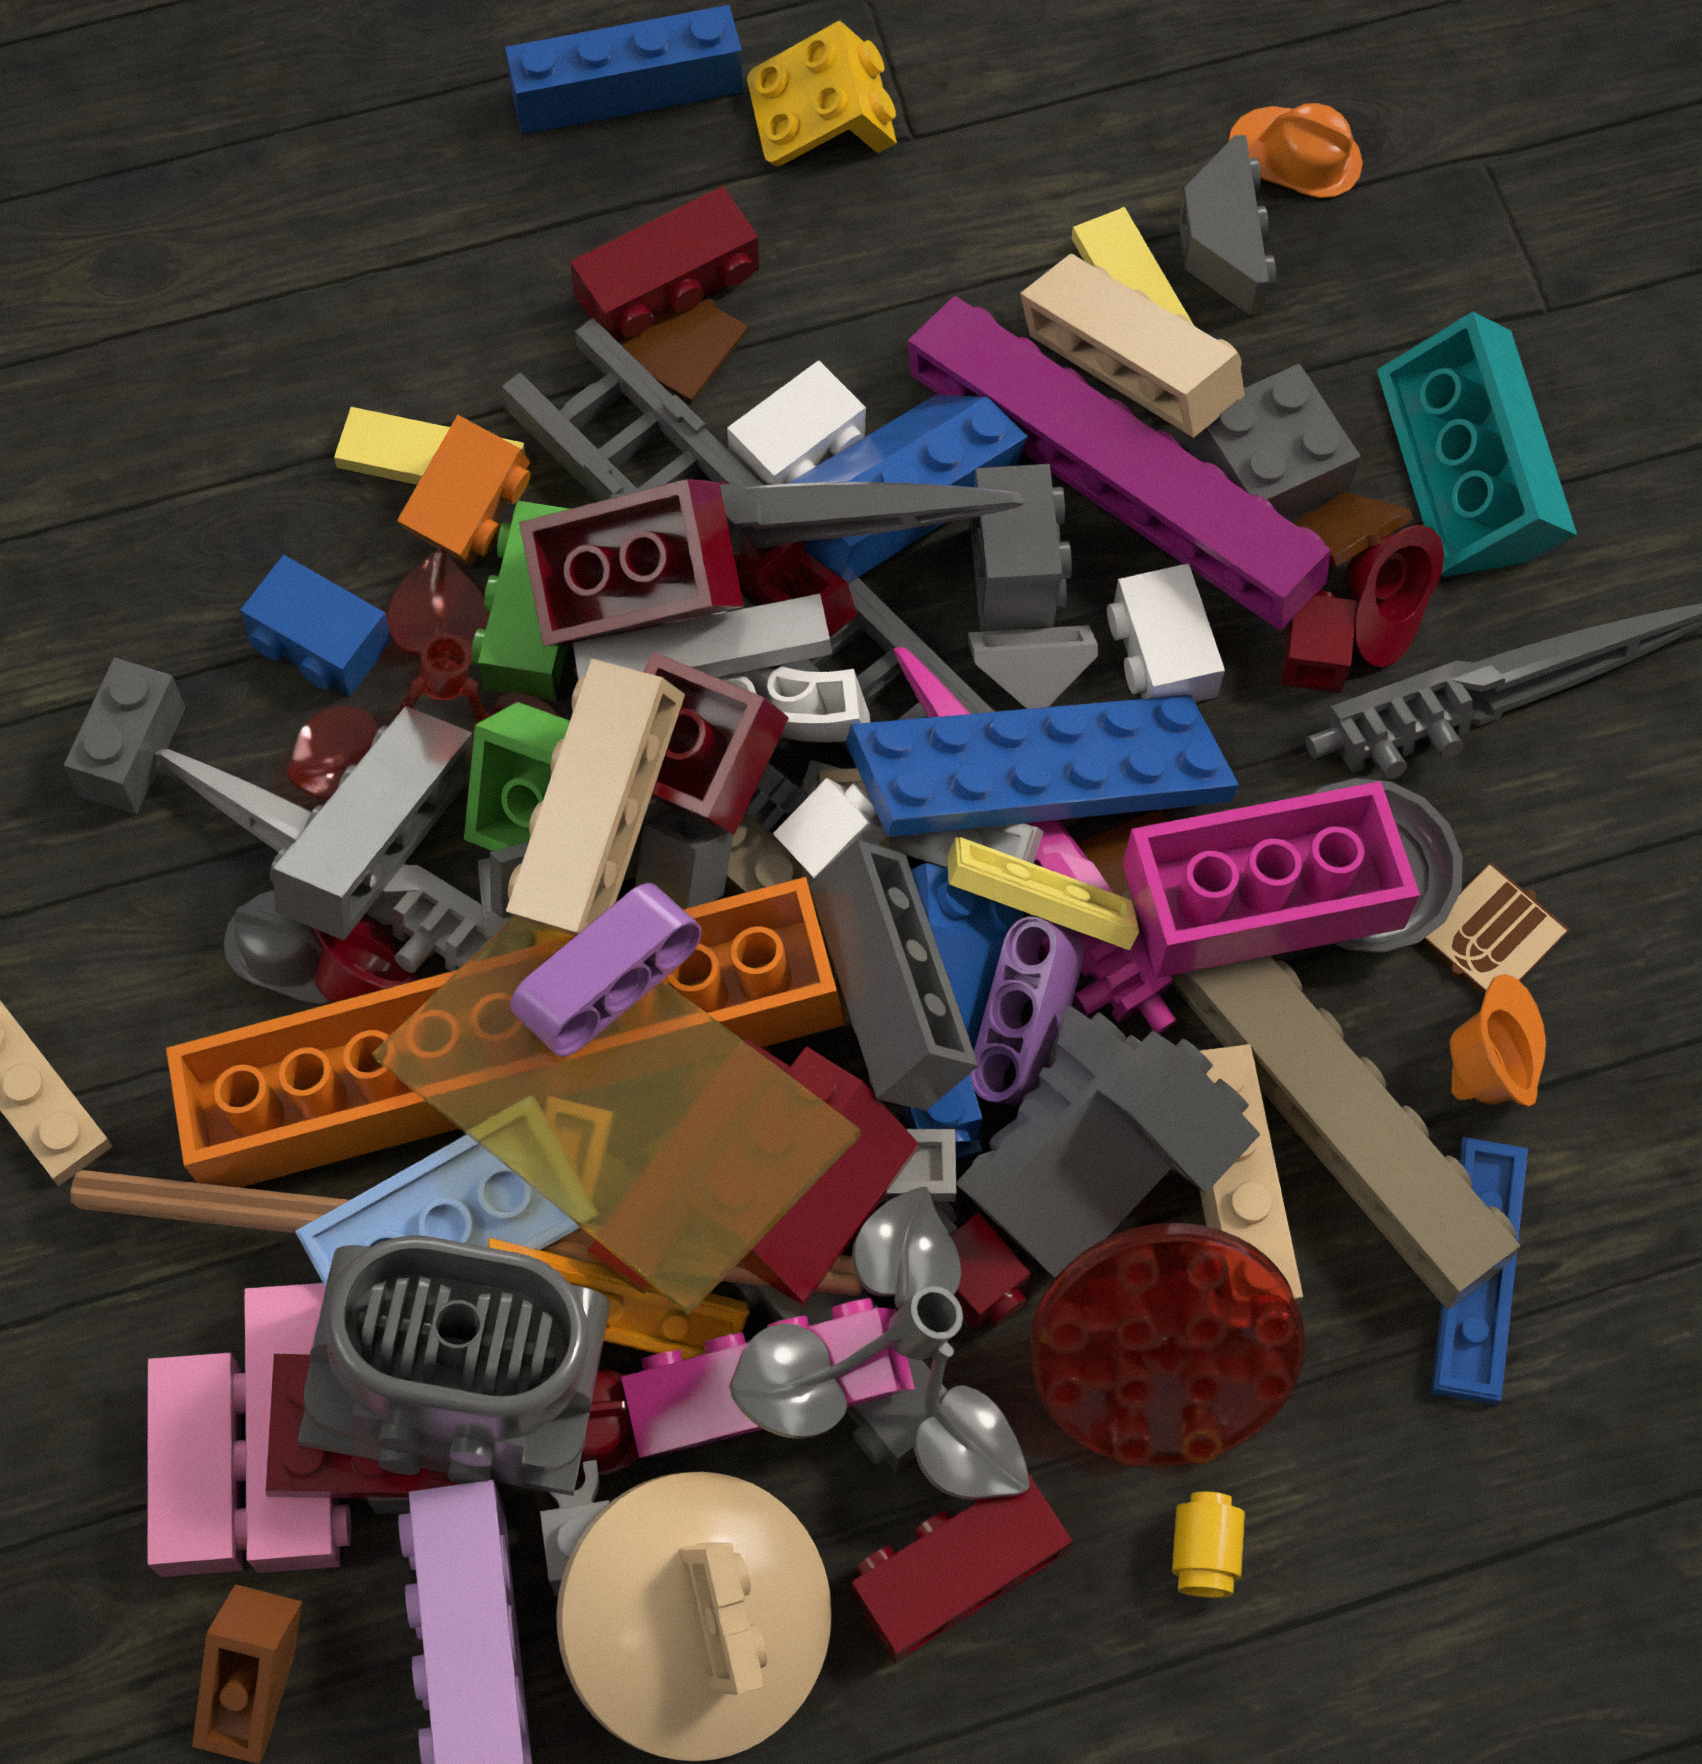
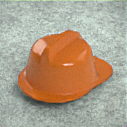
(1303, 148)
(1500, 1048)

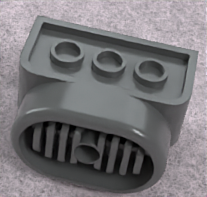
(482, 1410)

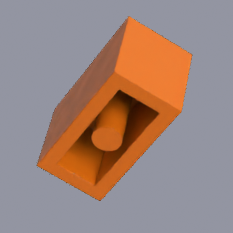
(466, 491)

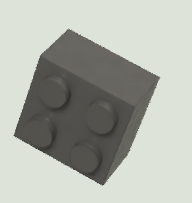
(1281, 444)
(1019, 551)

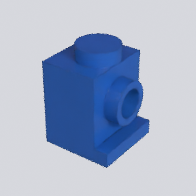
(953, 1111)

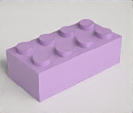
(467, 1626)

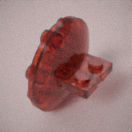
(1167, 1344)

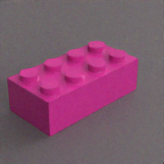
(1269, 879)

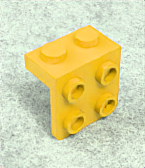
(820, 92)

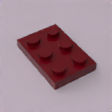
(317, 1472)

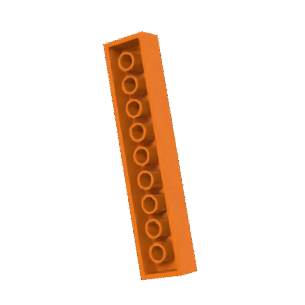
(314, 1095)

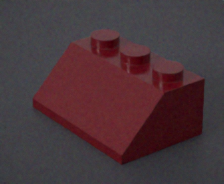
(830, 1214)

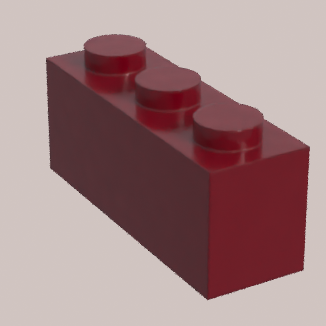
(666, 264)
(956, 1568)

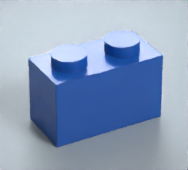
(315, 626)

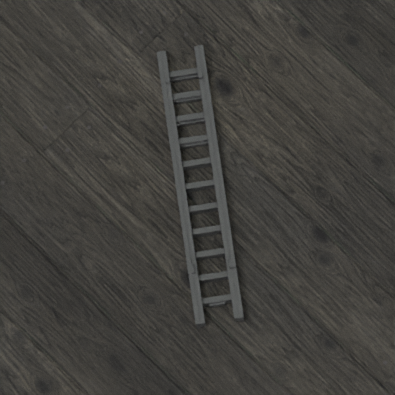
(701, 451)

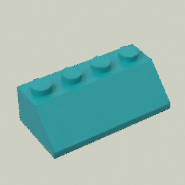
(1476, 447)

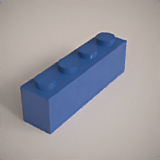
(625, 69)

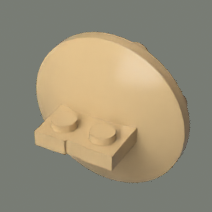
(694, 1616)

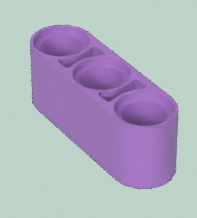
(605, 969)
(1015, 982)

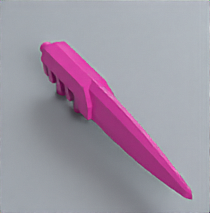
(1120, 974)

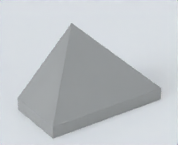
(1034, 662)

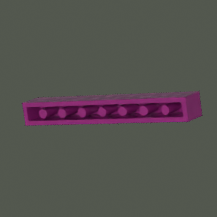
(1125, 464)

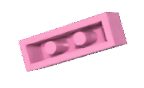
(196, 1465)

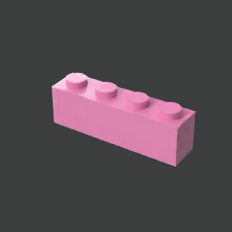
(283, 1530)

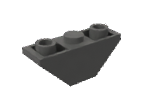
(1226, 229)

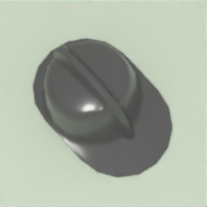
(274, 950)

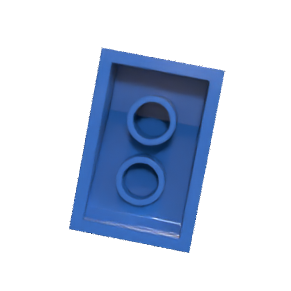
(968, 937)

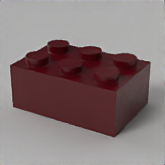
(631, 562)

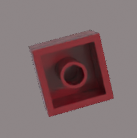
(715, 747)

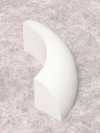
(817, 703)

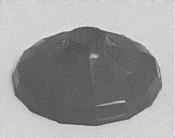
(1433, 861)

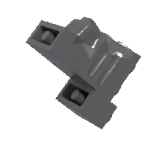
(1103, 1136)

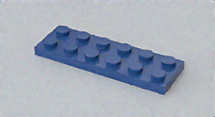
(1039, 764)

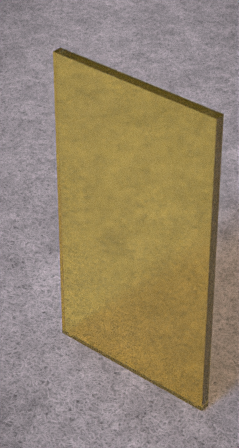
(648, 1137)

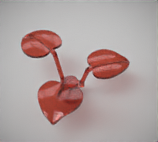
(429, 616)

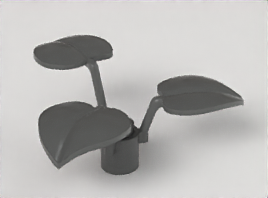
(793, 1392)

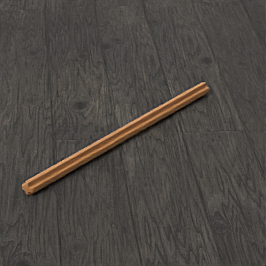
(292, 1211)

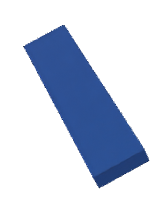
(1476, 1330)

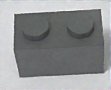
(122, 731)

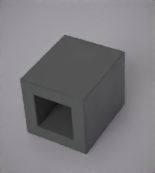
(684, 858)

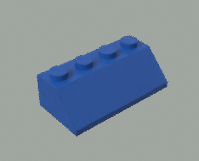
(927, 445)

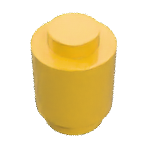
(1208, 1545)

